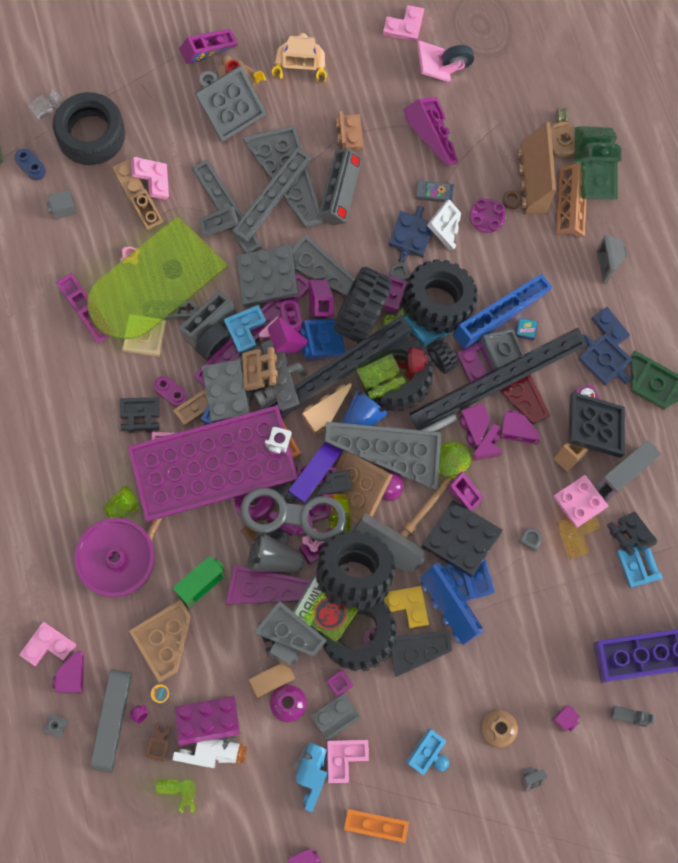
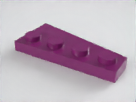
(263, 587)

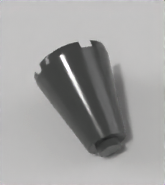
(273, 556)

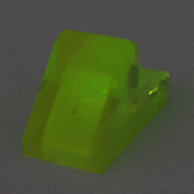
(121, 503)

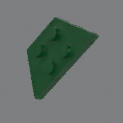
(653, 381)

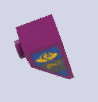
(207, 45)

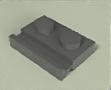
(335, 716)

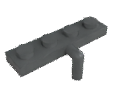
(284, 387)

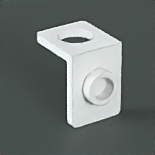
(276, 447)

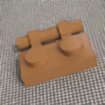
(254, 368)

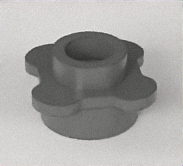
(61, 723)

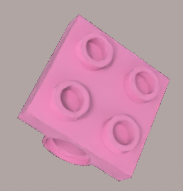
(580, 501)

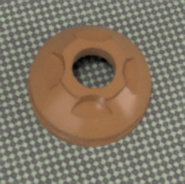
(488, 728)

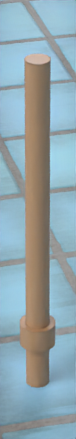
(410, 527)

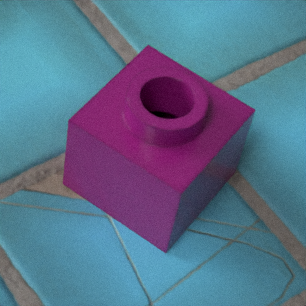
(566, 719)

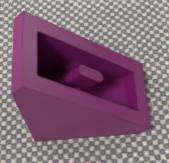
(285, 337)

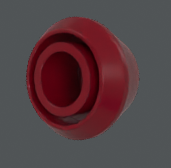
(417, 359)

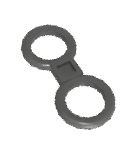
(292, 514)

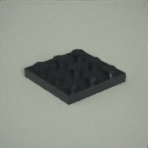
(596, 425)
(462, 538)

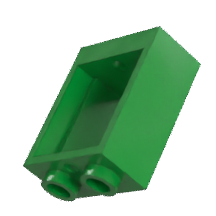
(200, 581)

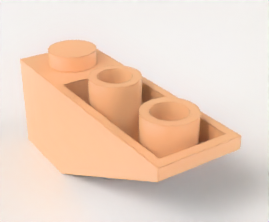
(326, 409)

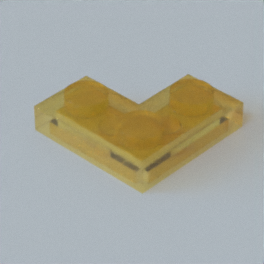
(574, 537)

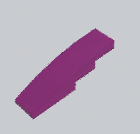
(79, 301)

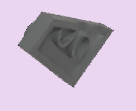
(289, 629)

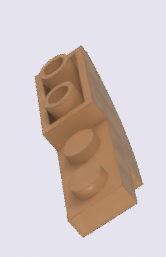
(137, 195)

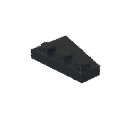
(418, 650)

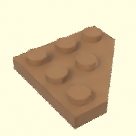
(367, 484)
(163, 639)

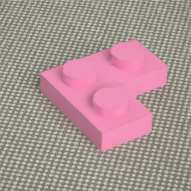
(405, 29)
(155, 174)
(47, 640)
(340, 754)

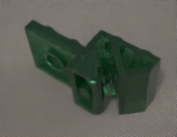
(599, 160)

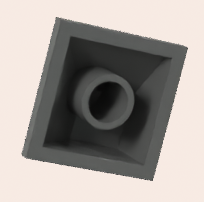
(610, 256)

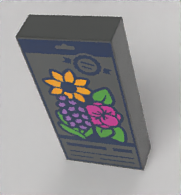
(434, 191)

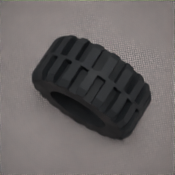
(446, 277)
(362, 304)
(412, 391)
(351, 590)
(372, 654)

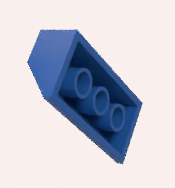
(451, 603)

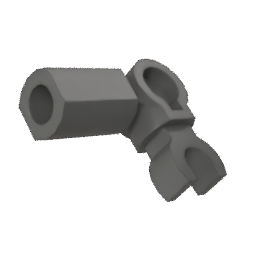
(628, 715)

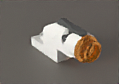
(207, 752)

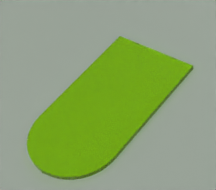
(152, 282)

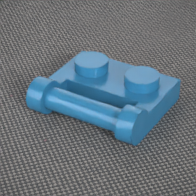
(635, 570)

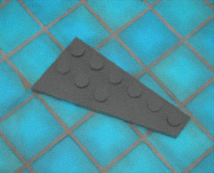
(402, 451)

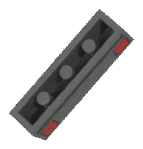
(340, 186)

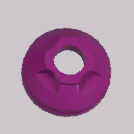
(290, 714)

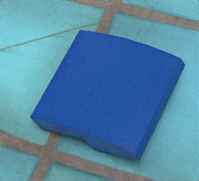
(475, 587)

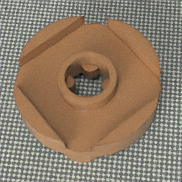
(562, 149)

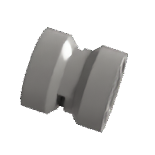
(265, 396)

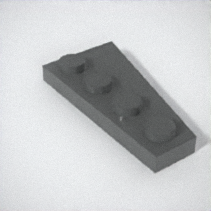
(318, 265)

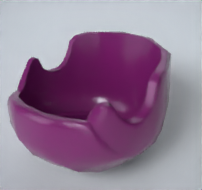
(394, 487)

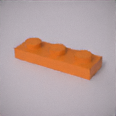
(376, 825)

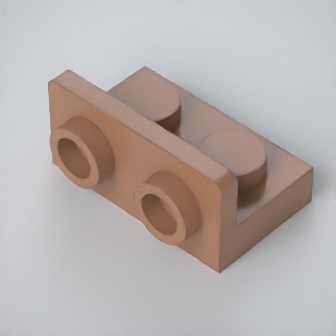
(350, 131)

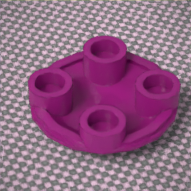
(487, 215)

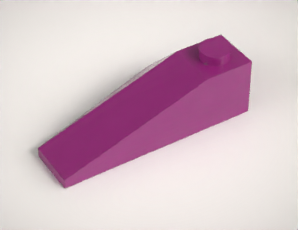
(427, 121)

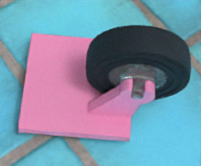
(442, 62)

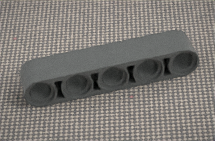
(111, 721)

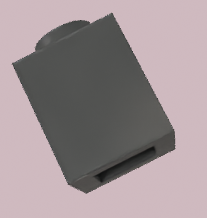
(61, 204)

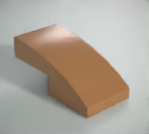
(270, 680)

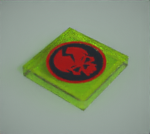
(329, 617)

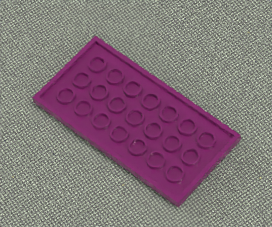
(210, 464)

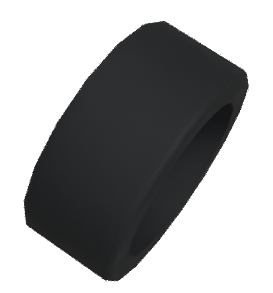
(212, 341)

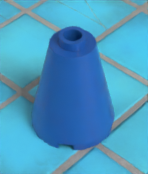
(363, 411)

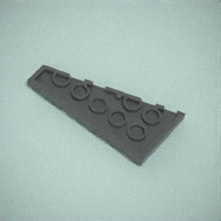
(271, 152)

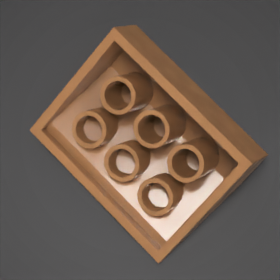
(537, 171)

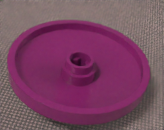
(114, 557)

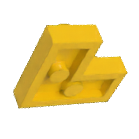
(412, 602)

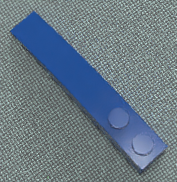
(501, 311)

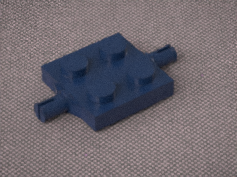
(410, 234)
(605, 359)

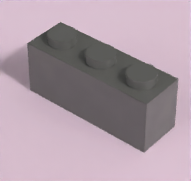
(210, 314)

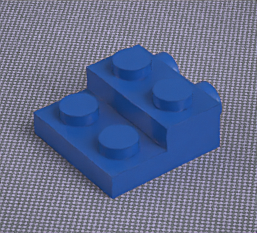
(321, 339)

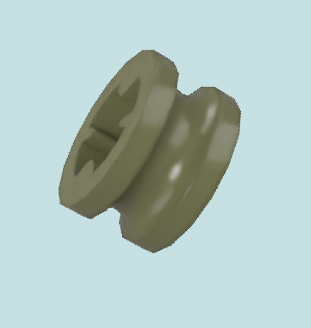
(561, 115)

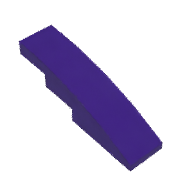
(314, 472)

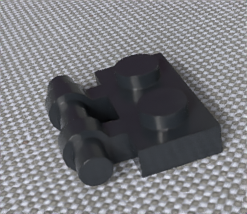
(139, 408)
(637, 532)

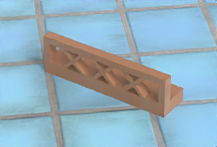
(577, 205)

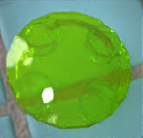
(453, 459)

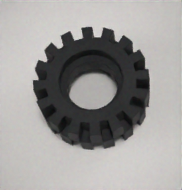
(442, 355)

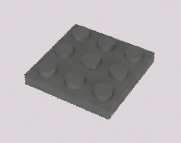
(230, 103)
(267, 275)

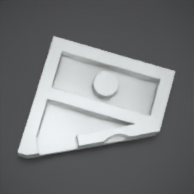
(445, 224)

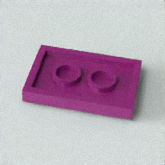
(207, 720)

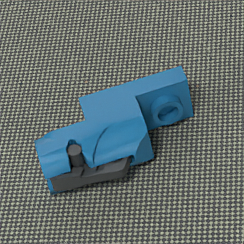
(309, 772)

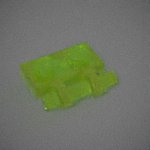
(378, 371)

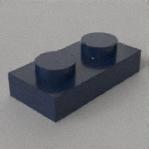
(609, 324)

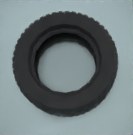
(86, 105)

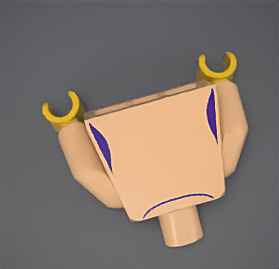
(300, 53)

